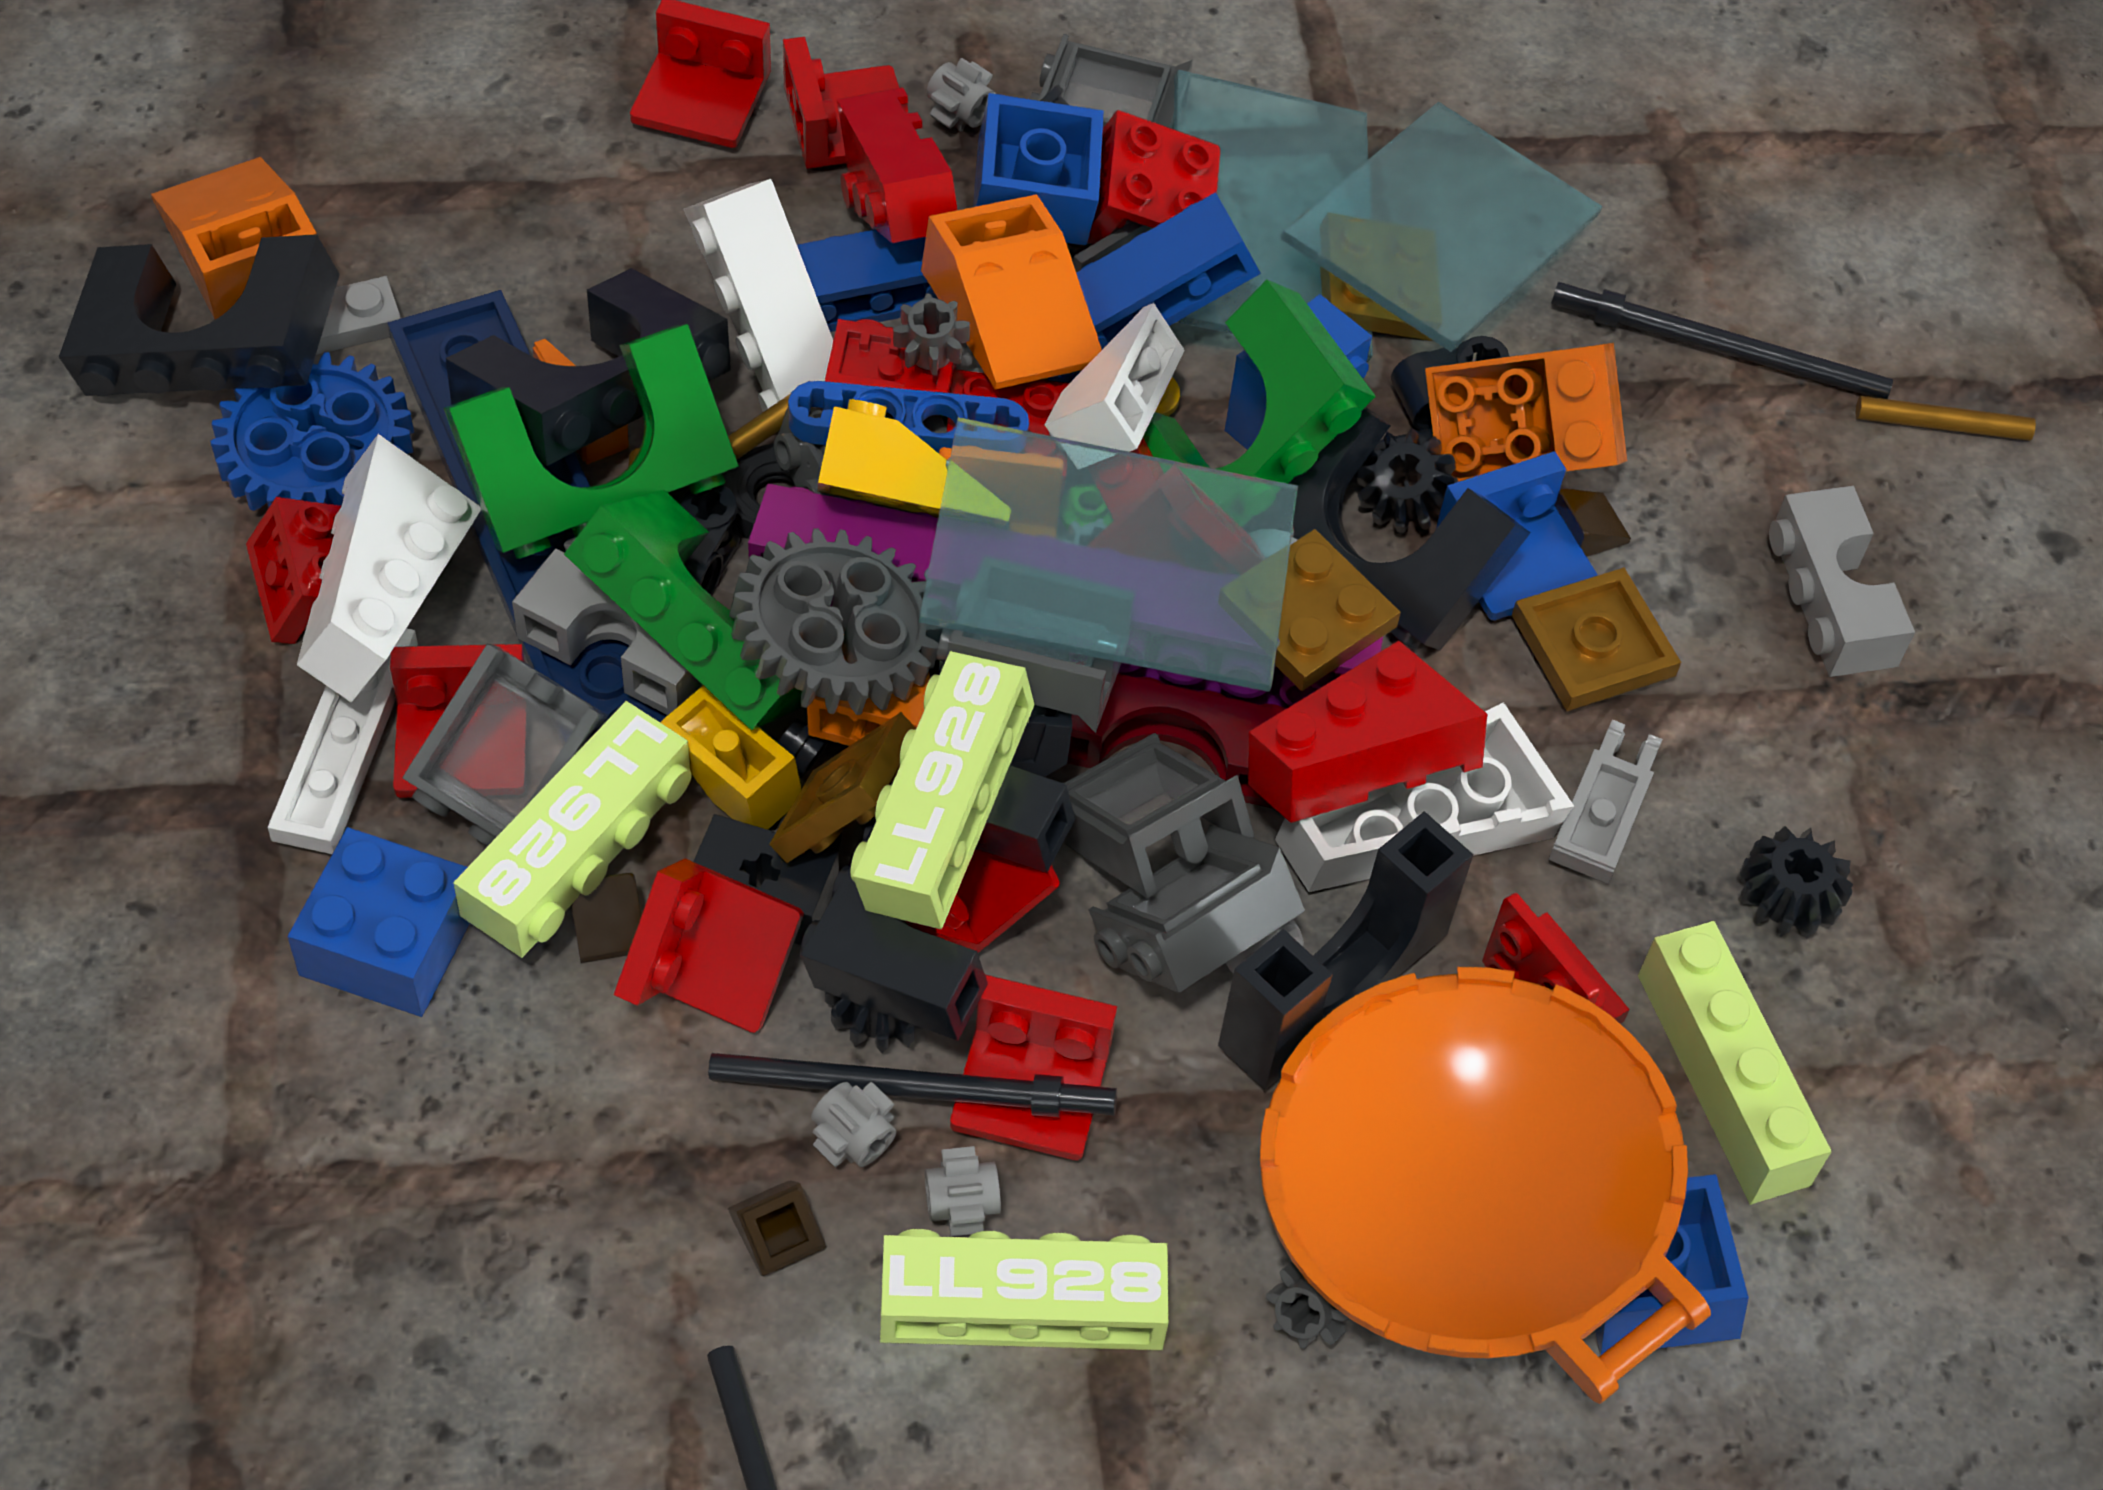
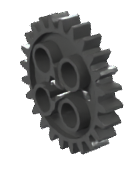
(872, 621)

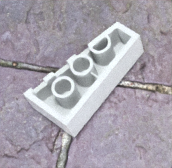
(763, 287)
(383, 560)
(1485, 809)

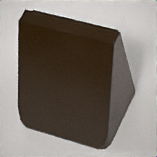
(1591, 520)
(607, 918)
(777, 1227)

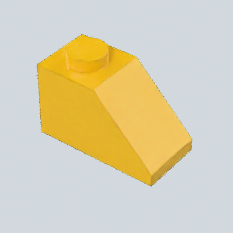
(735, 765)

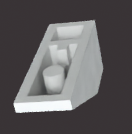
(1120, 387)

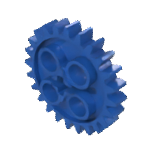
(309, 435)

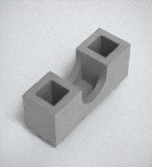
(567, 612)
(1848, 621)

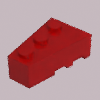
(891, 171)
(1362, 733)

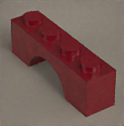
(1197, 720)

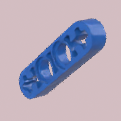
(905, 405)

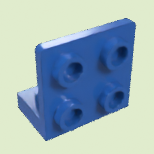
(1549, 553)

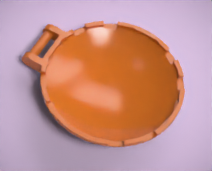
(1482, 1172)

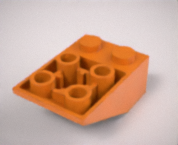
(221, 224)
(1014, 287)
(1529, 407)

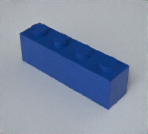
(1172, 265)
(865, 276)

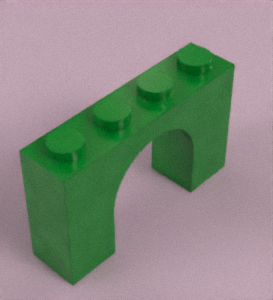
(1307, 383)
(679, 448)
(638, 560)

